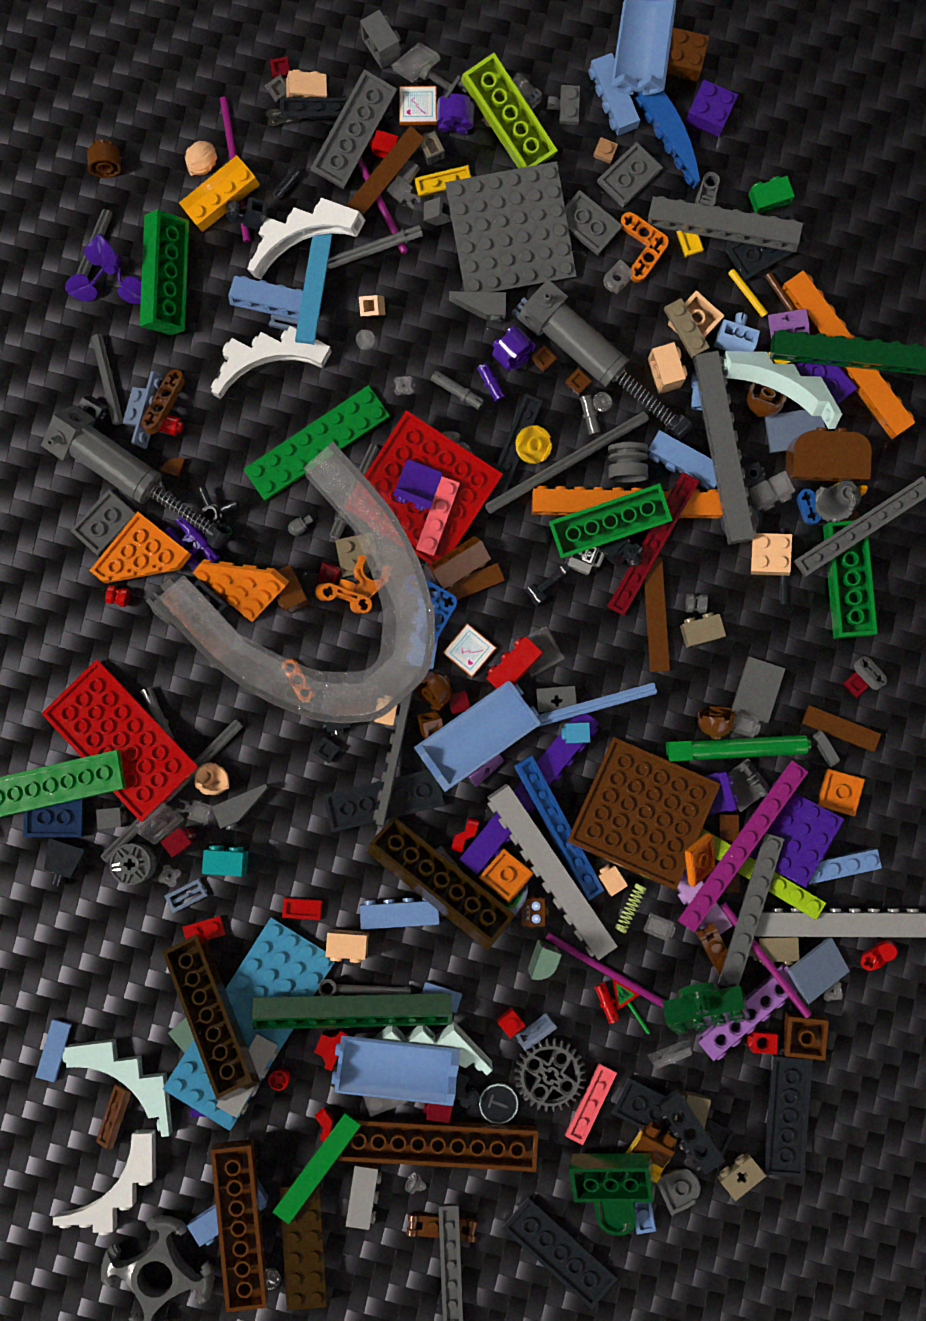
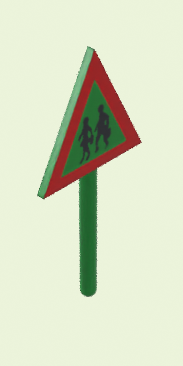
(623, 996)

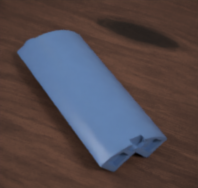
(643, 46)
(477, 735)
(396, 1070)

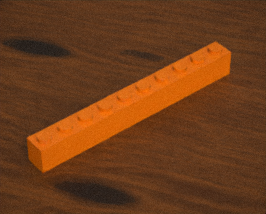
(869, 383)
(568, 501)

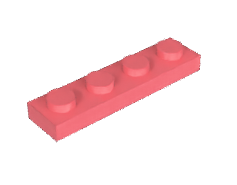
(437, 516)
(590, 1103)

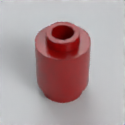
(172, 425)

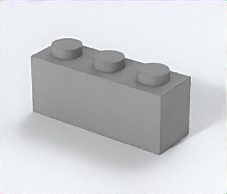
(363, 1195)

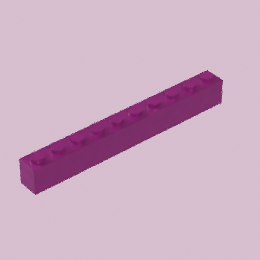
(742, 846)

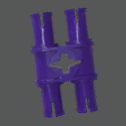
(199, 546)

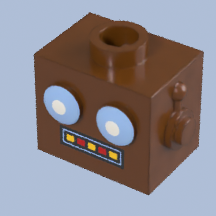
(534, 912)

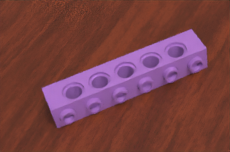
(707, 1039)

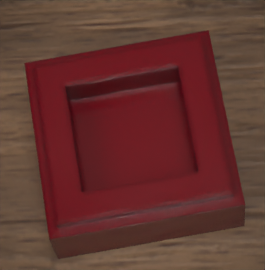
(280, 66)
(329, 573)
(855, 684)
(459, 702)

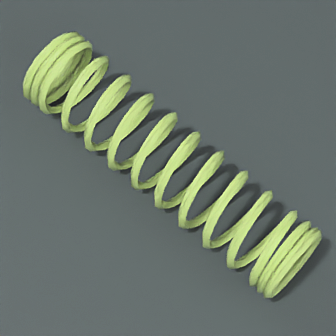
(620, 927)

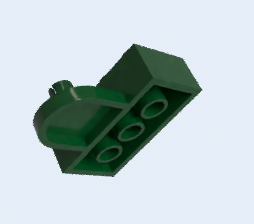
(704, 1006)
(614, 1186)

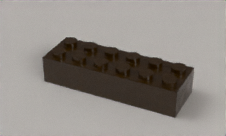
(305, 1253)

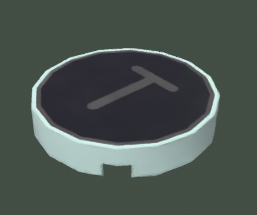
(498, 1103)

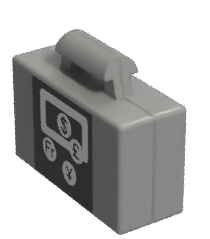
(585, 560)

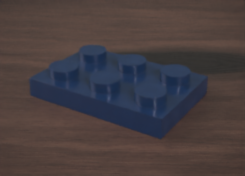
(55, 820)

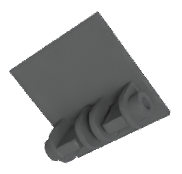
(747, 784)

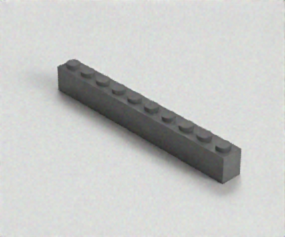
(723, 447)

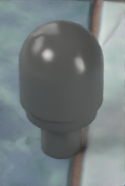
(299, 525)

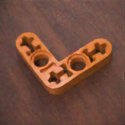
(650, 241)

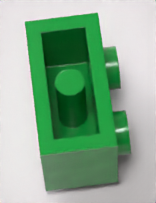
(771, 194)

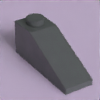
(483, 304)
(236, 808)

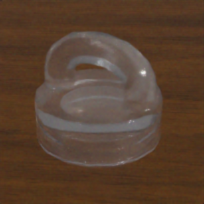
(365, 339)
(414, 1183)

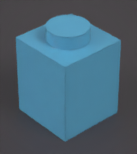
(576, 733)

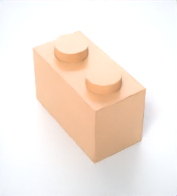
(306, 84)

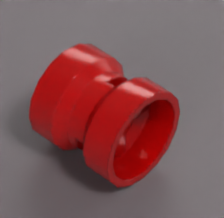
(117, 595)
(279, 1078)

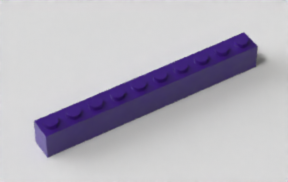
(550, 764)

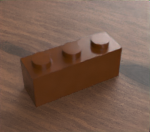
(459, 563)

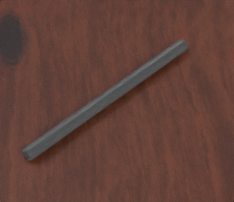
(566, 462)
(203, 758)

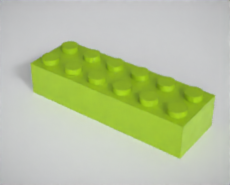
(508, 113)

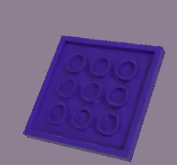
(806, 835)

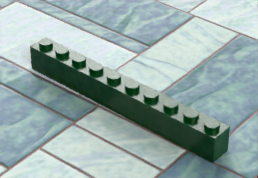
(848, 352)
(351, 1011)

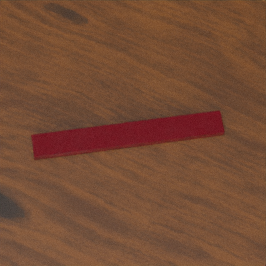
(653, 544)

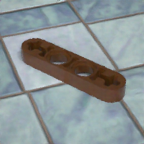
(167, 402)

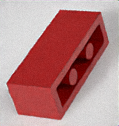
(515, 663)

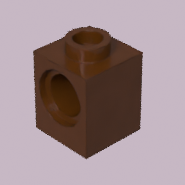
(429, 723)

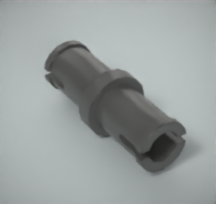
(590, 415)

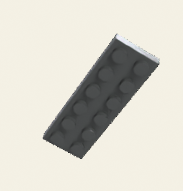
(353, 129)

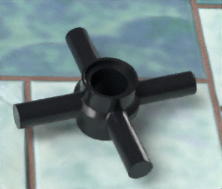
(219, 510)

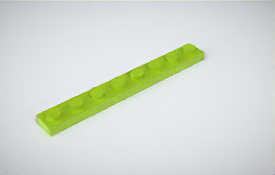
(779, 885)

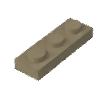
(686, 328)

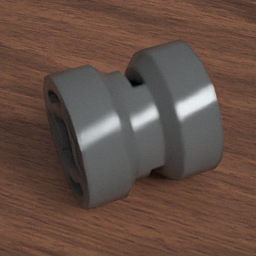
(696, 603)

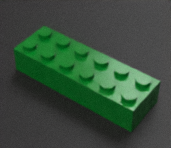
(164, 272)
(610, 520)
(851, 588)

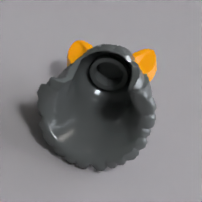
(838, 500)

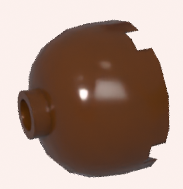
(765, 400)
(435, 689)
(717, 721)

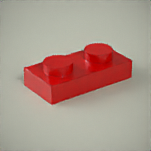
(208, 928)

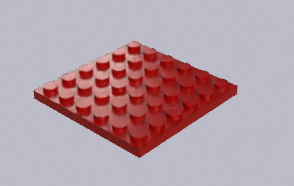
(423, 444)

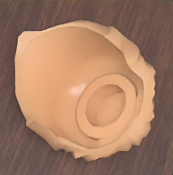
(200, 158)
(211, 779)

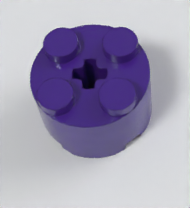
(455, 113)
(512, 349)

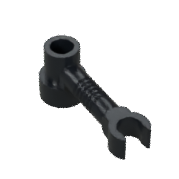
(537, 592)

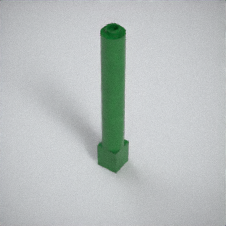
(737, 748)

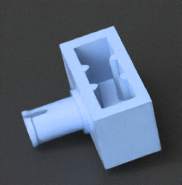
(736, 336)

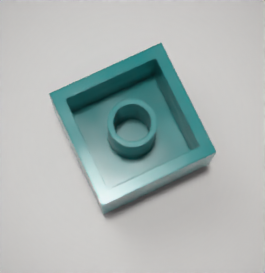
(225, 862)

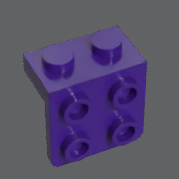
(417, 485)
(724, 798)

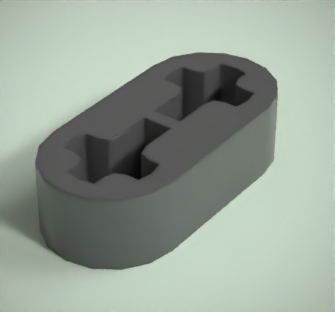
(870, 673)
(825, 748)

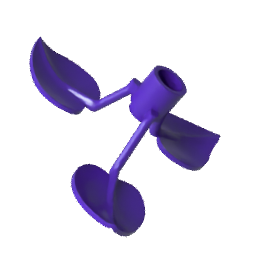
(101, 253)

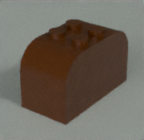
(829, 456)

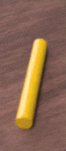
(748, 293)

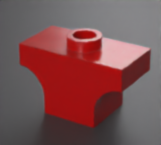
(327, 1046)

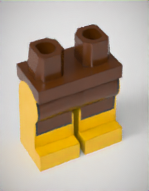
(659, 1145)

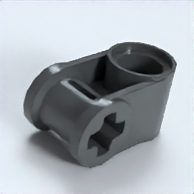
(707, 194)

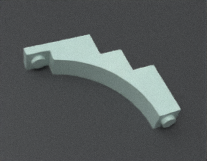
(805, 390)
(449, 1037)
(147, 1088)

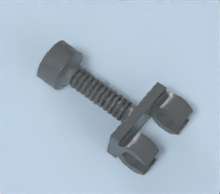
(443, 83)

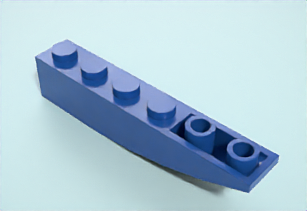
(670, 128)

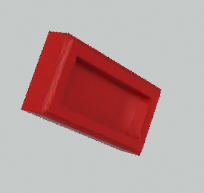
(302, 908)

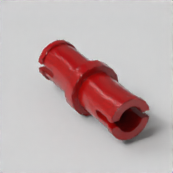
(607, 1002)

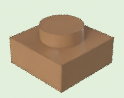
(605, 150)

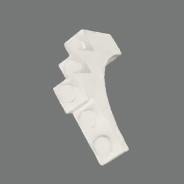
(300, 225)
(264, 350)
(123, 1195)

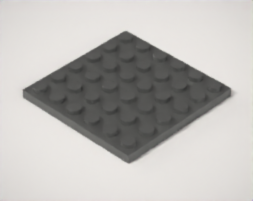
(511, 228)

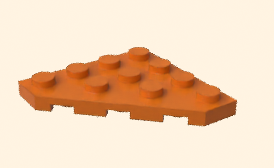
(139, 552)
(242, 587)

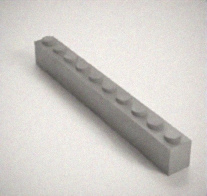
(551, 871)
(843, 924)

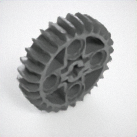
(558, 1079)

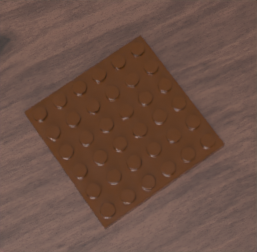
(643, 813)

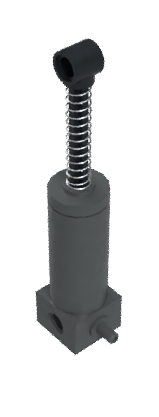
(552, 316)
(73, 435)

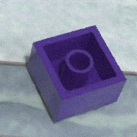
(711, 108)

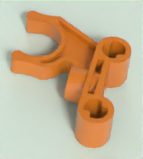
(350, 591)

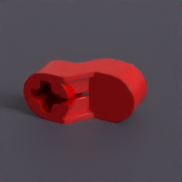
(470, 831)
(879, 955)
(326, 1120)

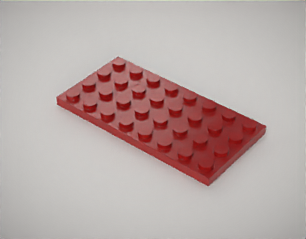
(103, 717)

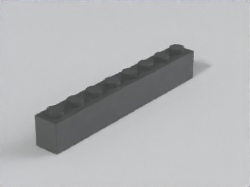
(725, 224)

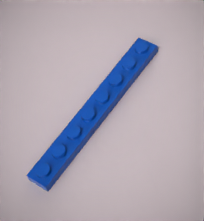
(558, 827)

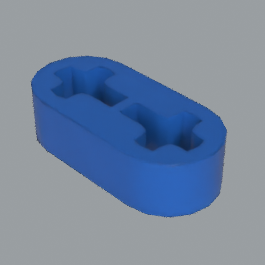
(804, 508)

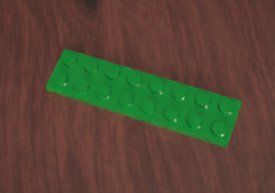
(340, 425)
(61, 783)

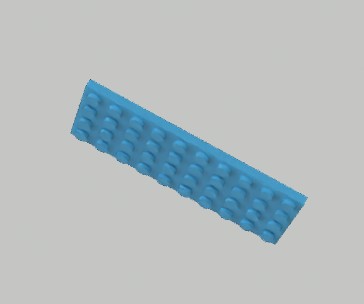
(274, 967)

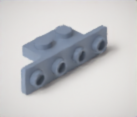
(137, 406)

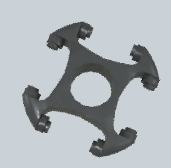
(164, 1251)

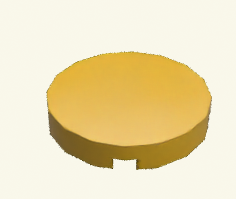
(533, 444)

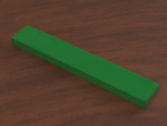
(316, 1168)

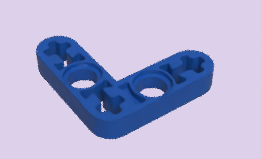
(440, 607)

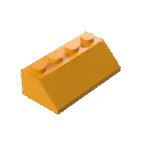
(211, 198)

